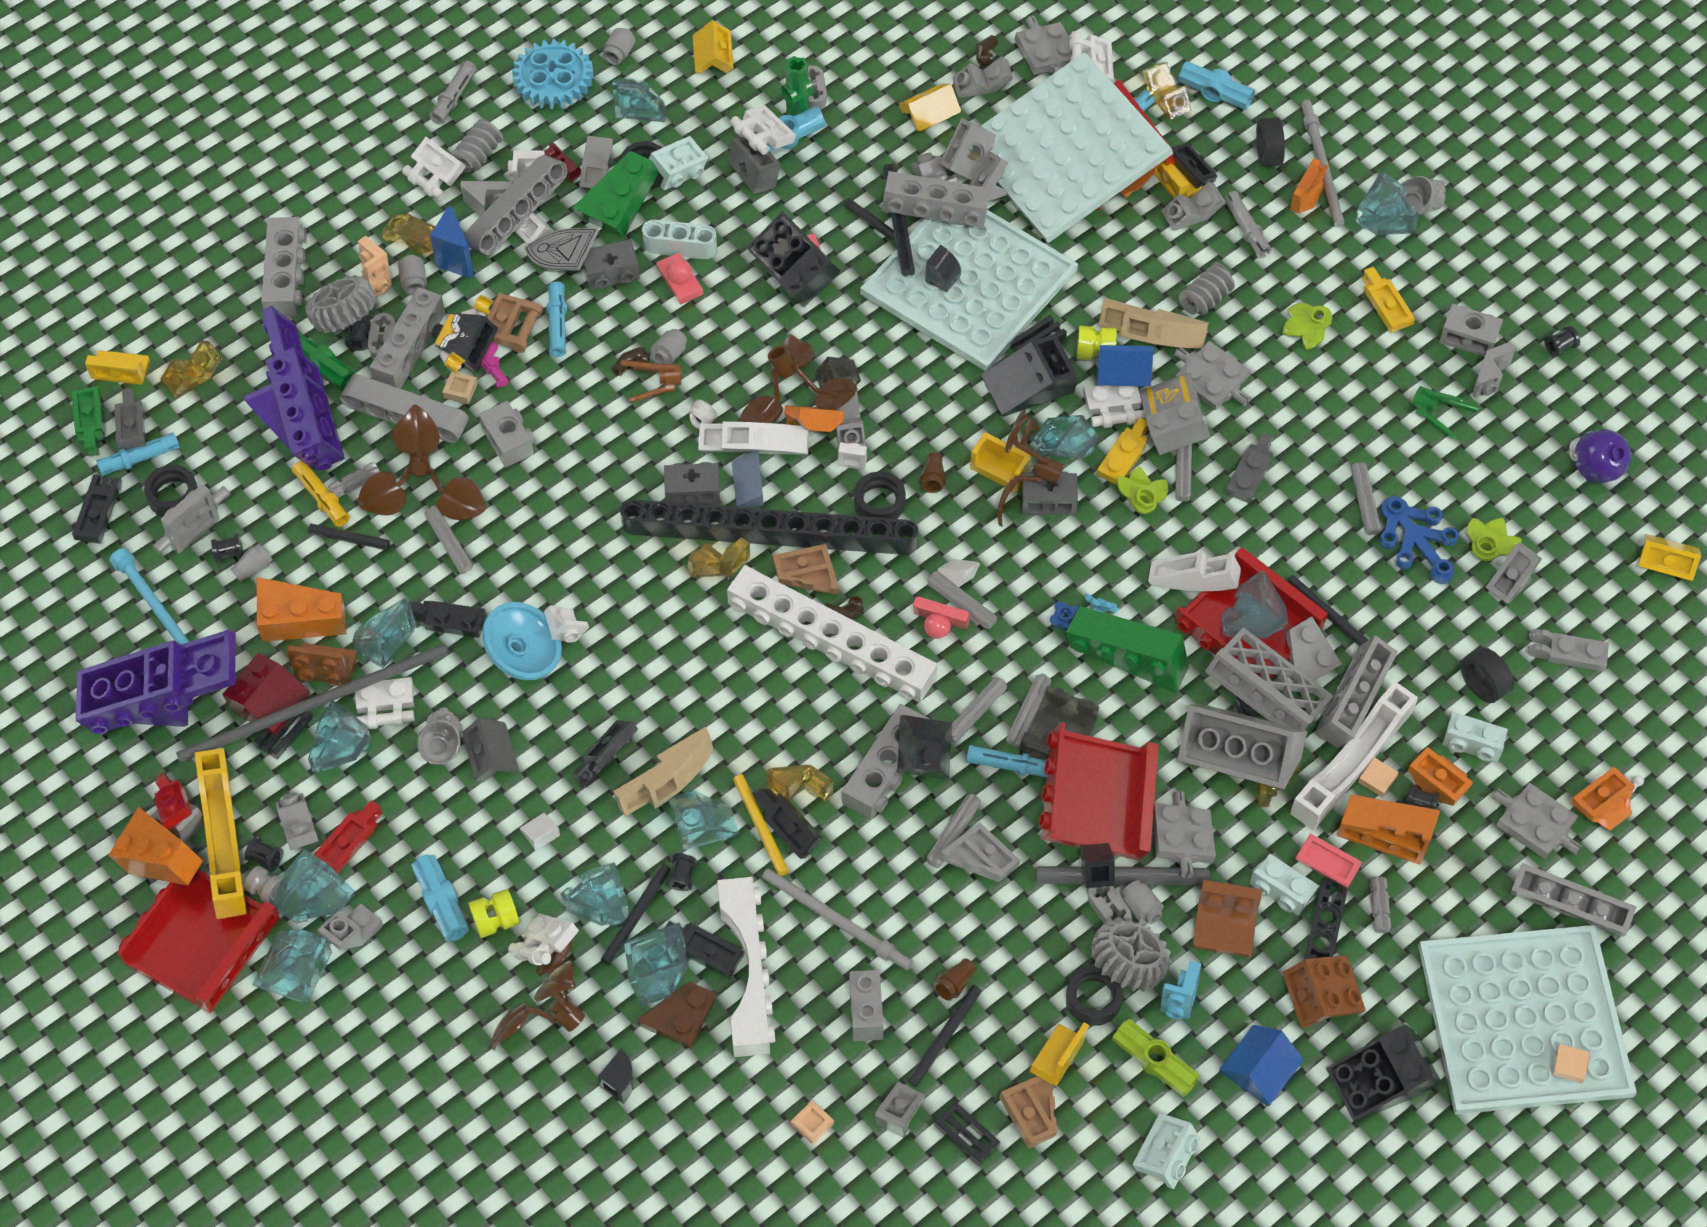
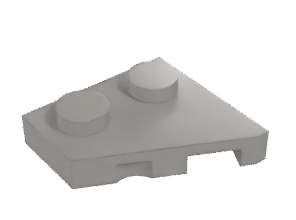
(1311, 650)
(981, 854)

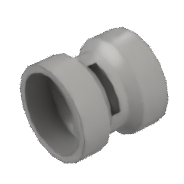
(263, 884)

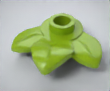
(1304, 324)
(1141, 491)
(1490, 536)

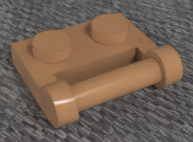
(505, 315)

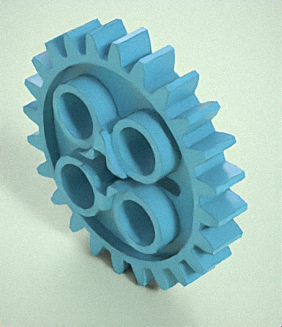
(552, 74)

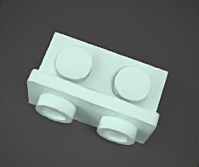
(679, 162)
(1475, 737)
(1283, 885)
(1167, 1149)

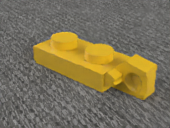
(1387, 301)
(1124, 452)

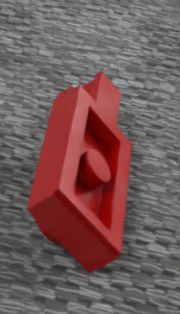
(171, 801)
(349, 837)

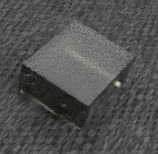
(1058, 707)

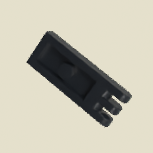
(96, 509)

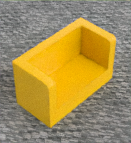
(994, 463)

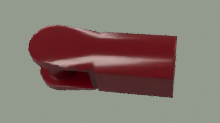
(573, 169)

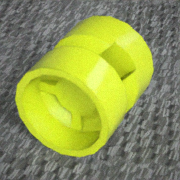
(1090, 340)
(504, 910)

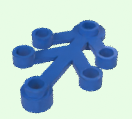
(1416, 535)

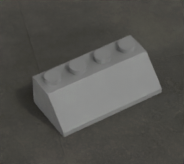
(1241, 745)

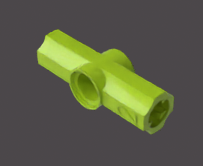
(1170, 1069)

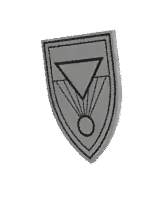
(562, 248)

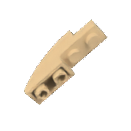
(1153, 327)
(675, 770)

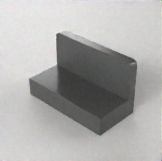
(489, 748)

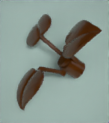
(785, 362)
(419, 436)
(1044, 467)
(561, 1009)

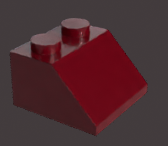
(264, 689)

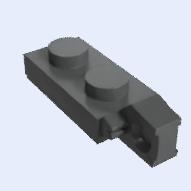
(129, 421)
(1251, 470)

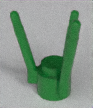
(1427, 400)

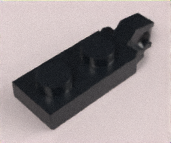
(449, 618)
(603, 751)
(788, 823)
(710, 950)

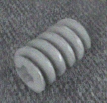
(477, 145)
(1207, 290)

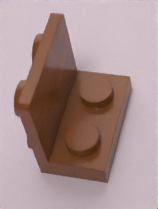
(322, 663)
(1226, 918)
(1323, 989)

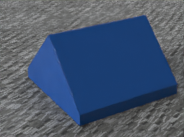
(450, 246)
(1124, 365)
(1262, 1063)

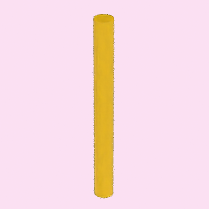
(760, 825)

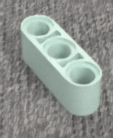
(677, 237)

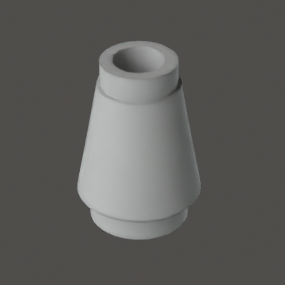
(251, 562)

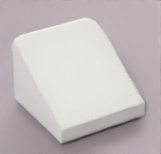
(533, 228)
(959, 571)
(540, 831)

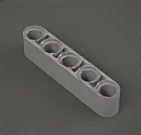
(515, 204)
(393, 403)

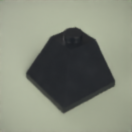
(924, 747)

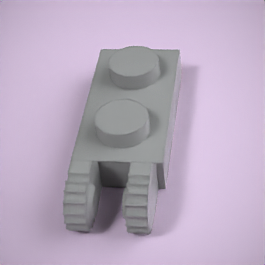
(1569, 650)

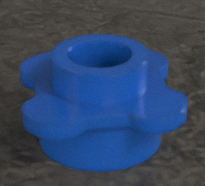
(1058, 620)

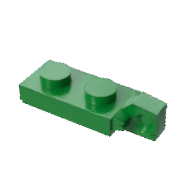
(88, 418)

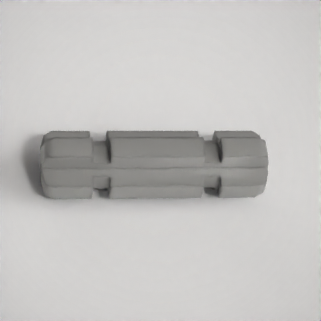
(353, 480)
(1380, 904)

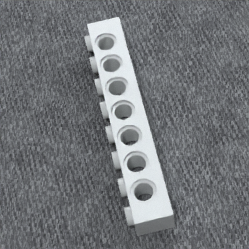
(826, 621)

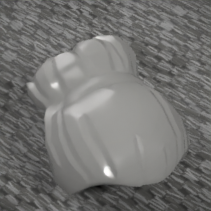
(1424, 193)
(440, 738)

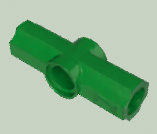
(797, 86)
(330, 367)

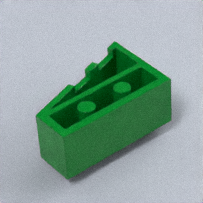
(618, 194)

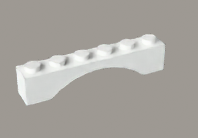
(1339, 775)
(749, 1022)

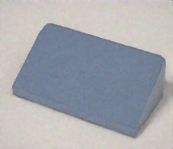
(747, 480)

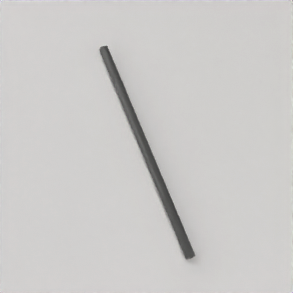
(313, 702)

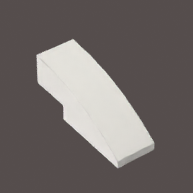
(1196, 572)

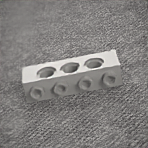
(935, 199)
(283, 265)
(408, 338)
(1356, 692)
(868, 799)
(1573, 900)

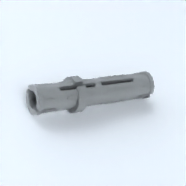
(448, 100)
(1251, 232)

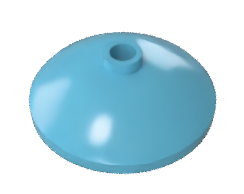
(528, 633)

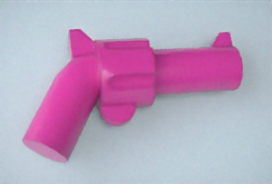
(491, 366)

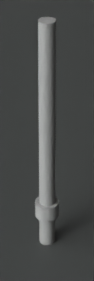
(1312, 125)
(883, 948)

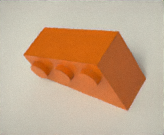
(298, 611)
(1389, 827)
(154, 852)

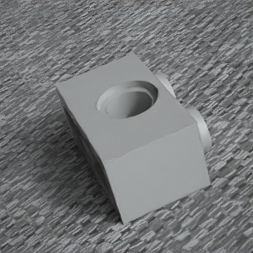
(965, 136)
(1470, 330)
(512, 446)
(866, 1005)

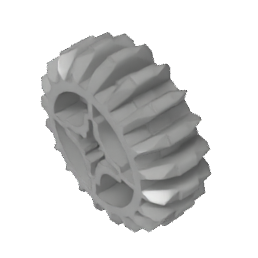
(340, 304)
(1130, 954)

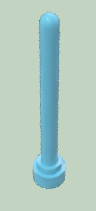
(124, 562)

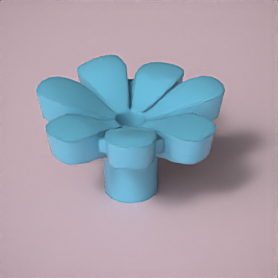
(1100, 604)

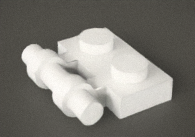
(1096, 48)
(767, 125)
(437, 161)
(1109, 399)
(384, 696)
(542, 938)

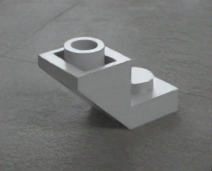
(975, 81)
(595, 160)
(929, 167)
(1188, 211)
(1490, 372)
(852, 427)
(296, 820)
(352, 929)

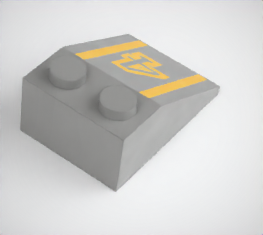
(1174, 414)

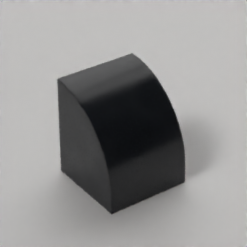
(942, 269)
(1097, 865)
(618, 1077)

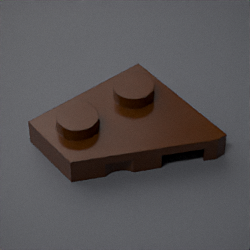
(681, 1014)

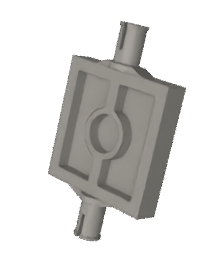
(1044, 46)
(1215, 375)
(190, 518)
(1537, 821)
(1183, 834)

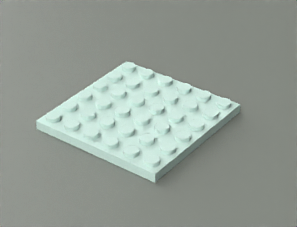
(1072, 146)
(1000, 289)
(1509, 1005)

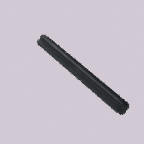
(901, 234)

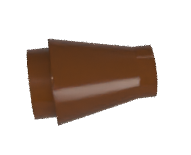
(933, 475)
(953, 981)

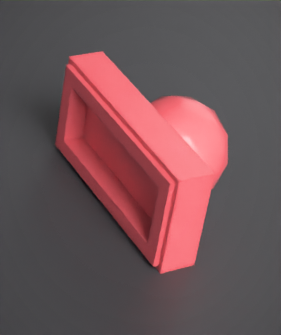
(679, 278)
(940, 617)
(1328, 860)

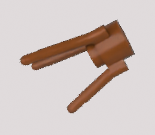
(668, 374)

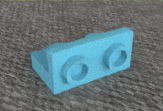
(1179, 999)

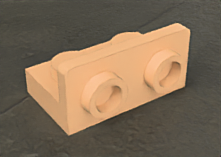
(374, 266)

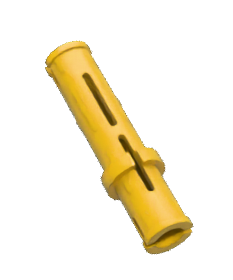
(326, 501)

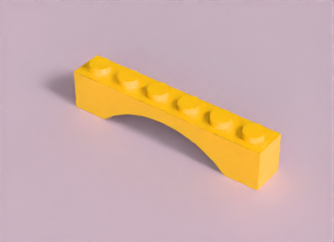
(220, 833)

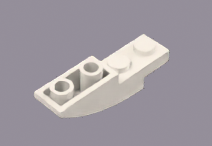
(752, 437)

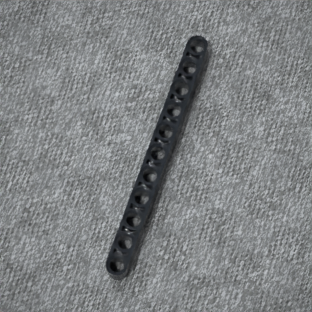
(781, 521)

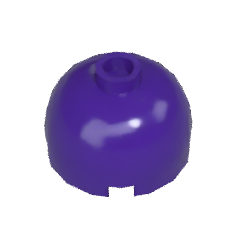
(1602, 456)

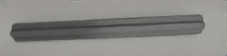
(1123, 875)

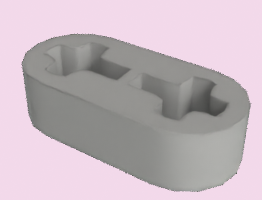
(819, 87)
(376, 335)
(1113, 900)

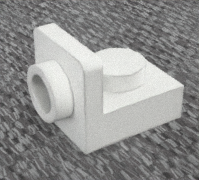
(521, 161)
(564, 624)

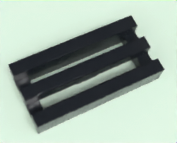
(1191, 164)
(1038, 331)
(260, 741)
(985, 1151)

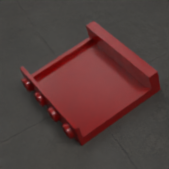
(1204, 613)
(1099, 793)
(189, 948)

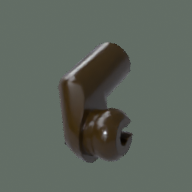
(982, 50)
(636, 354)
(851, 610)

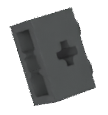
(756, 170)
(611, 265)
(692, 483)
(1049, 497)

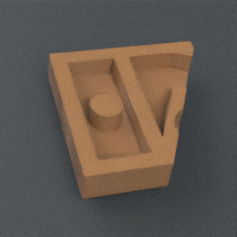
(807, 569)
(1031, 1110)

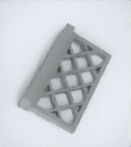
(1260, 691)

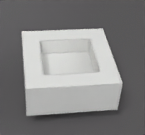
(852, 456)

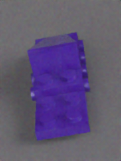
(296, 399)
(154, 683)

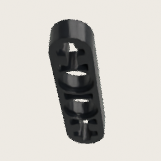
(1322, 929)

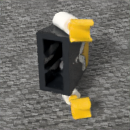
(465, 336)

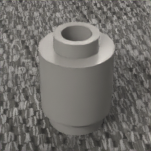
(618, 46)
(412, 274)
(668, 347)
(1142, 902)

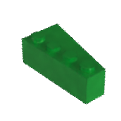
(1130, 646)

